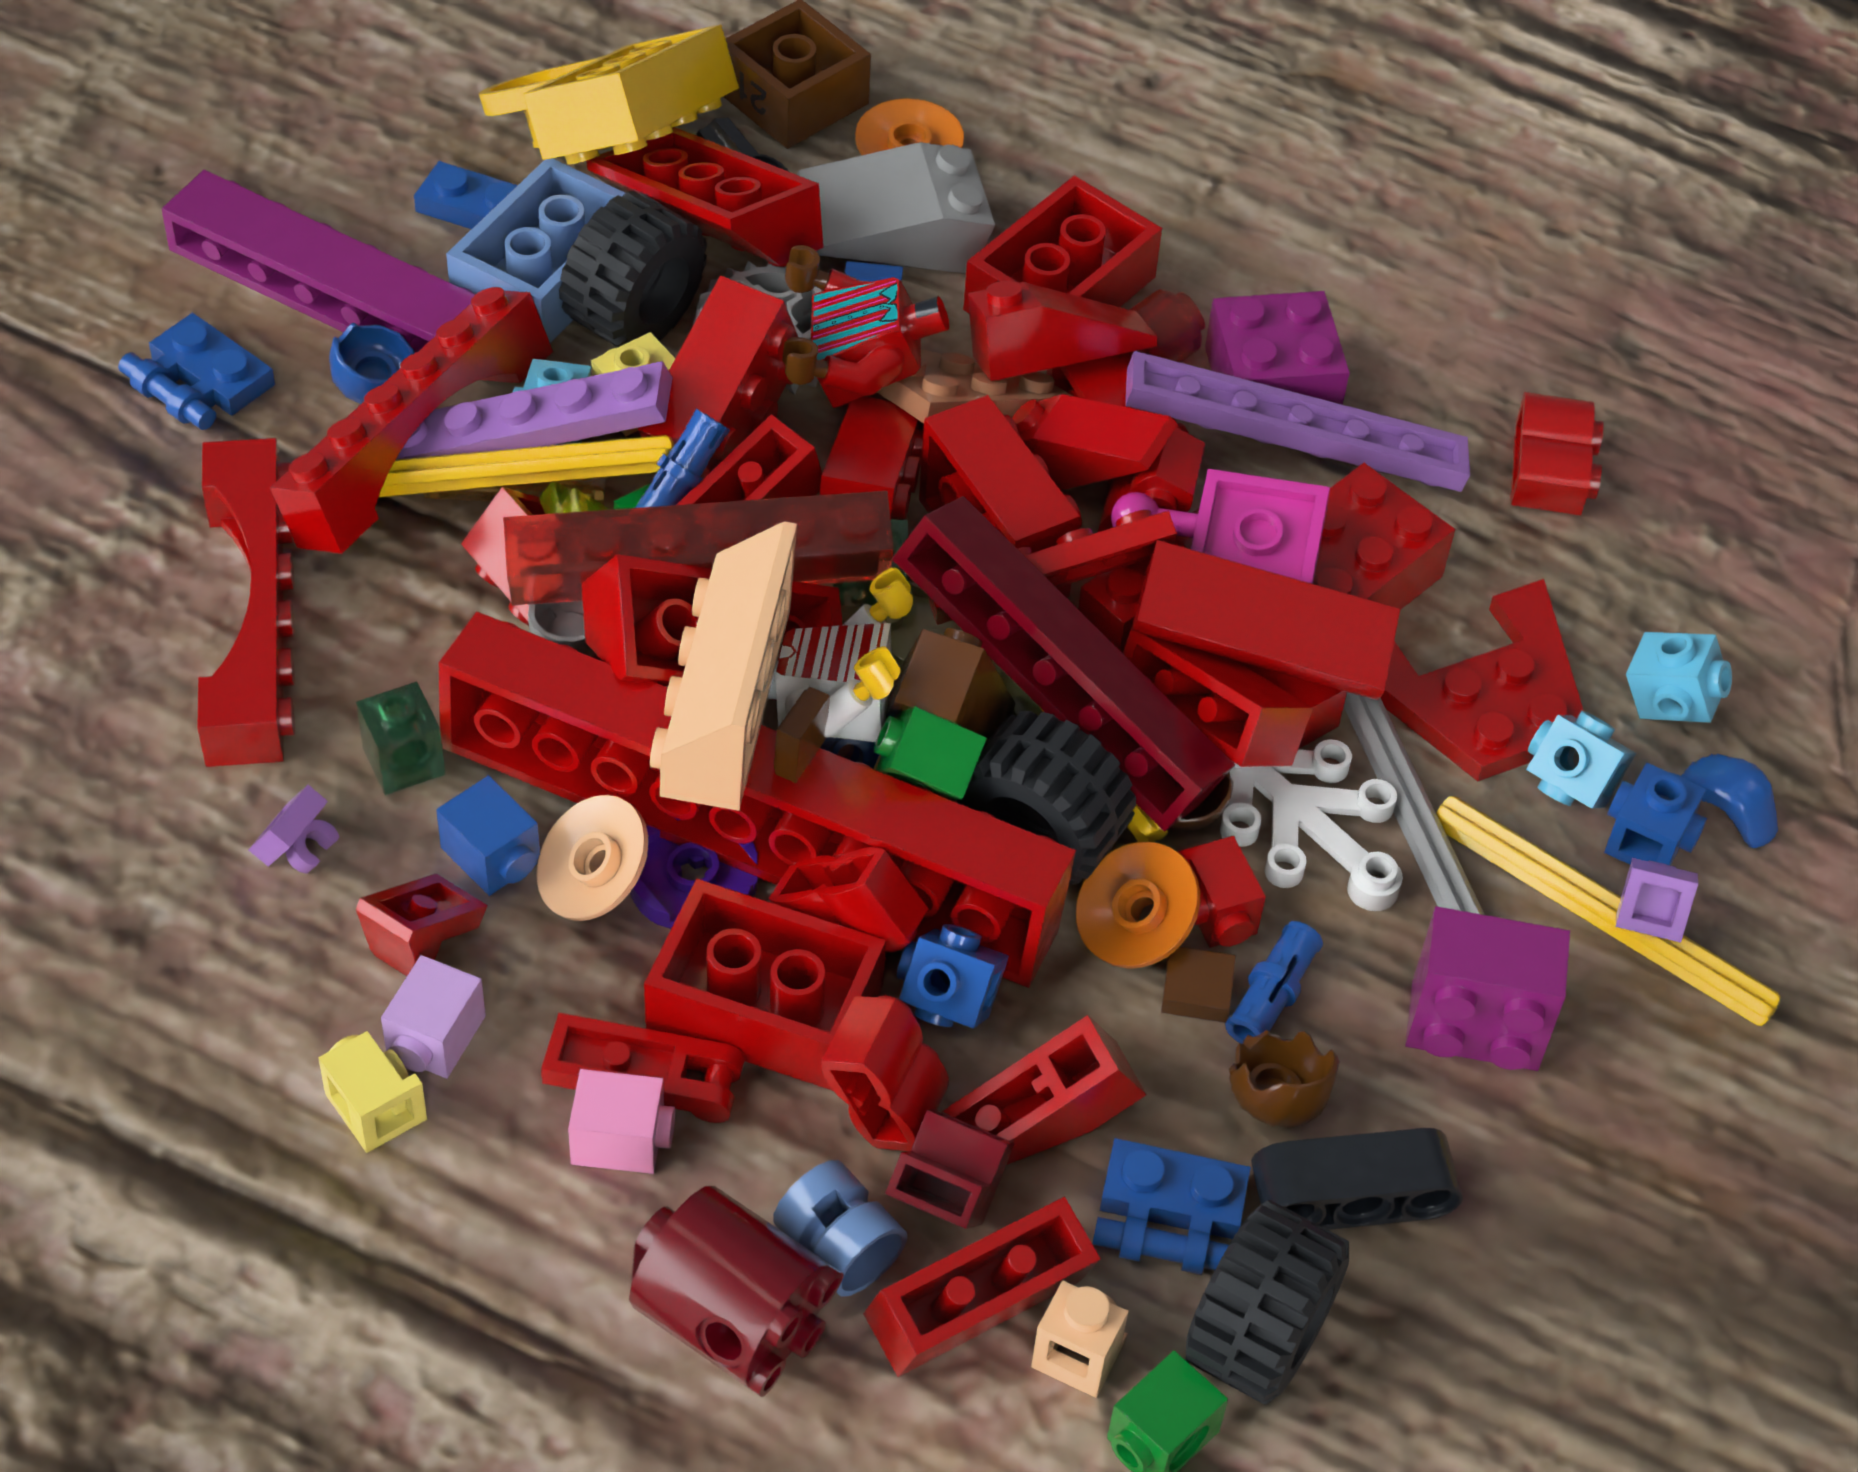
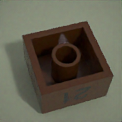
(797, 73)

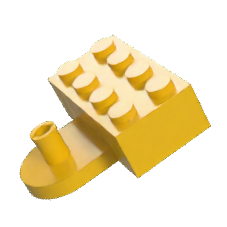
(619, 96)

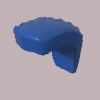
(1740, 792)

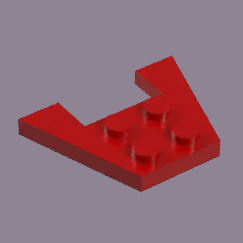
(1493, 703)

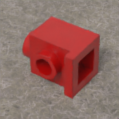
(1228, 892)

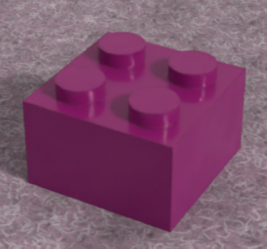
(1279, 343)
(1488, 989)

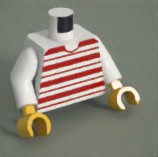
(847, 663)

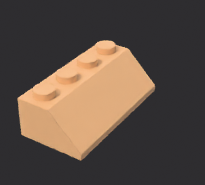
(727, 671)

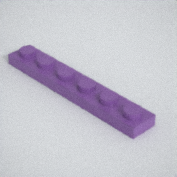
(547, 414)
(1297, 421)

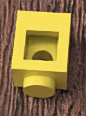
(371, 1090)

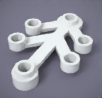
(1305, 807)

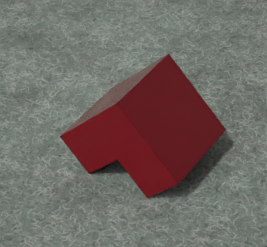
(951, 1169)

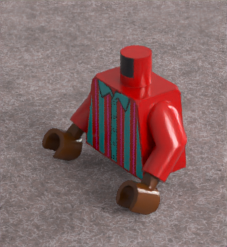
(860, 330)

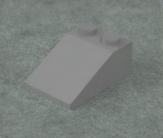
(904, 207)

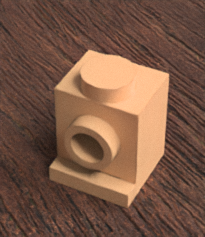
(1084, 1323)

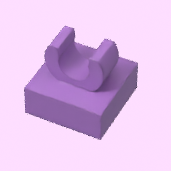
(291, 828)
(1656, 899)

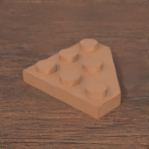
(956, 379)

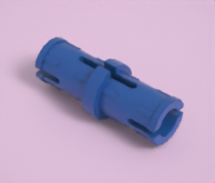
(685, 462)
(1275, 981)

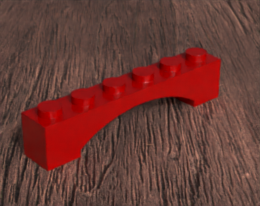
(335, 486)
(243, 701)

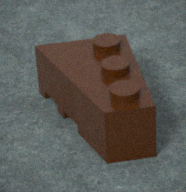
(953, 681)

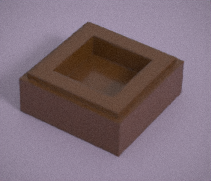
(801, 734)
(1198, 984)

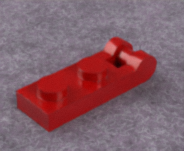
(633, 1050)

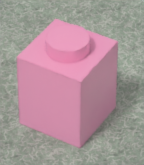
(619, 1121)

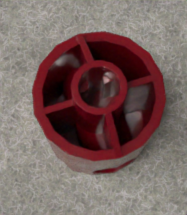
(731, 1286)

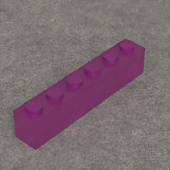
(306, 262)

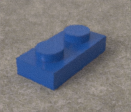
(459, 195)

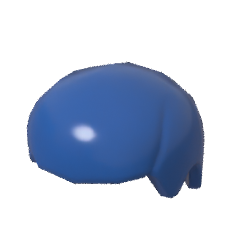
(366, 358)

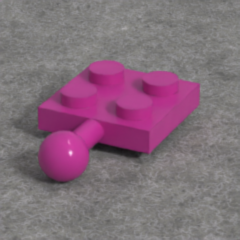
(1250, 521)

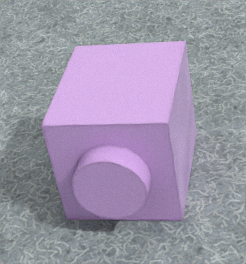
(433, 1016)

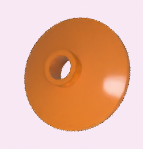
(905, 123)
(1118, 892)

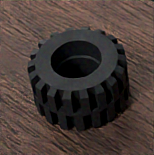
(632, 269)
(1055, 785)
(1267, 1301)

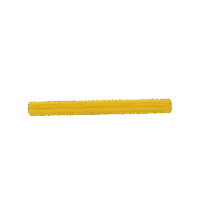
(526, 466)
(1599, 907)

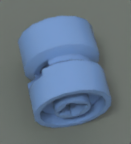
(835, 1221)

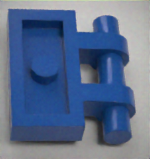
(209, 364)
(1175, 1192)

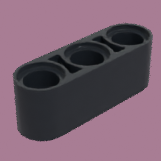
(1361, 1177)

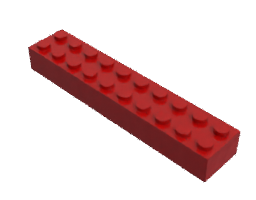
(584, 734)

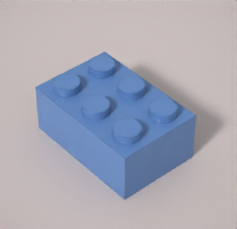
(528, 238)

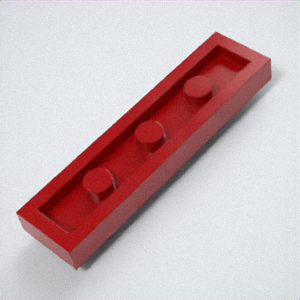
(1087, 554)

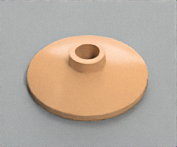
(592, 858)

